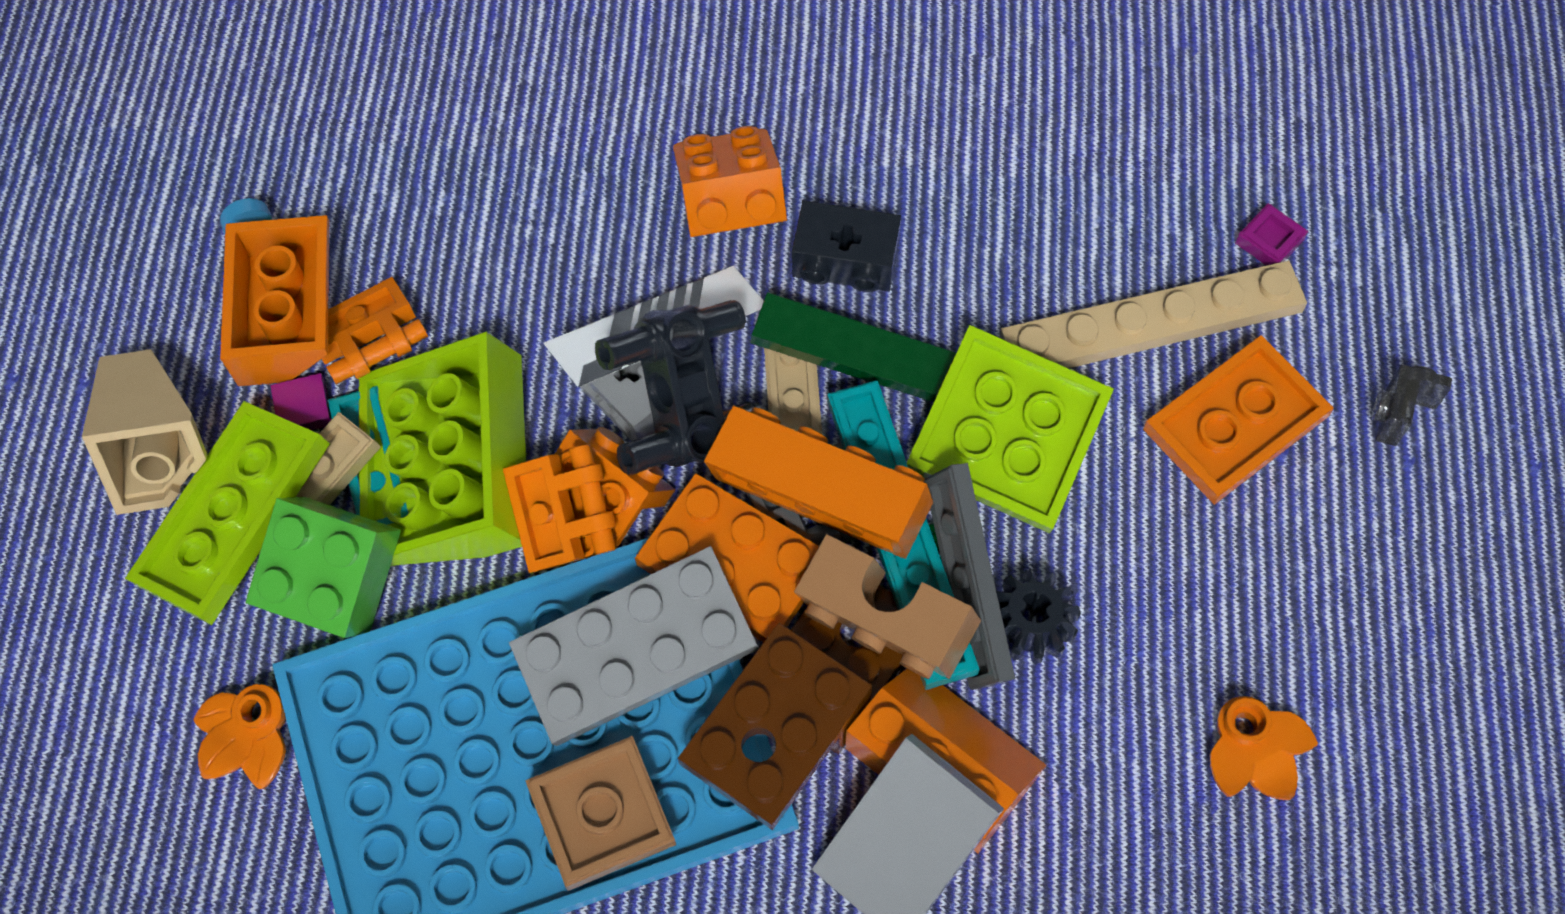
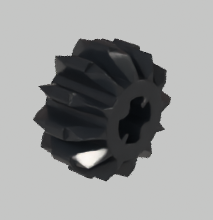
(1040, 598)

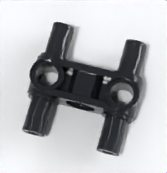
(677, 381)

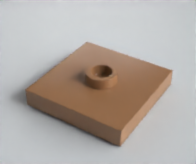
(600, 813)

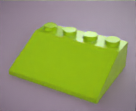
(451, 433)

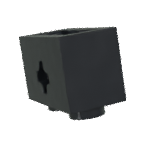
(829, 229)

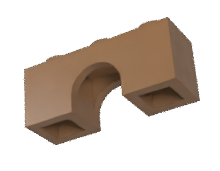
(927, 632)

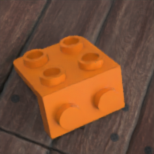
(730, 181)
(621, 492)

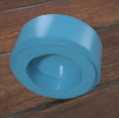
(245, 211)

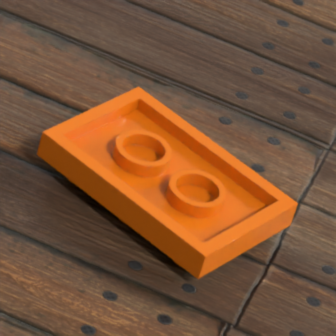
(1237, 419)
(755, 551)

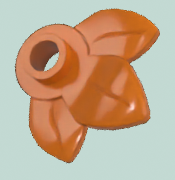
(237, 739)
(1260, 757)

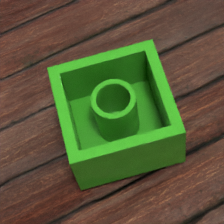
(323, 566)

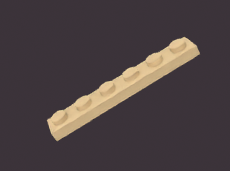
(1162, 317)

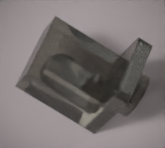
(1407, 388)

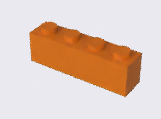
(820, 480)

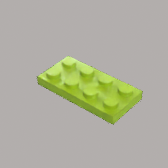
(226, 512)

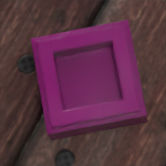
(1271, 236)
(303, 401)

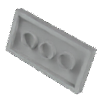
(633, 646)

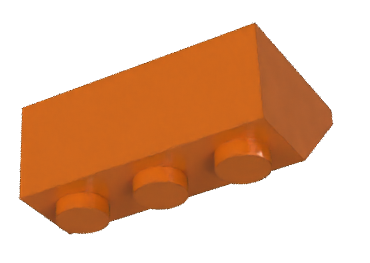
(275, 298)
(953, 732)

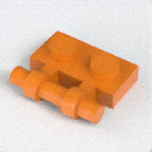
(365, 318)
(545, 511)

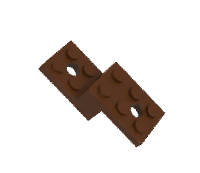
(801, 694)

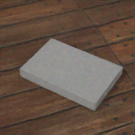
(907, 834)

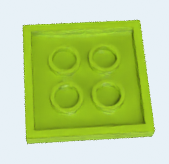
(1014, 423)

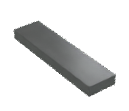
(969, 570)

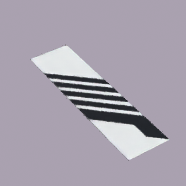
(577, 348)

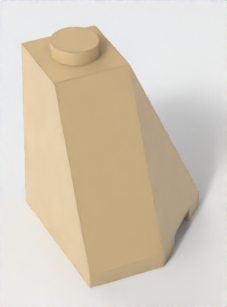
(140, 433)

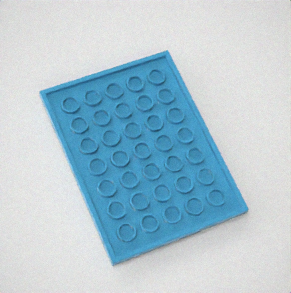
(425, 746)

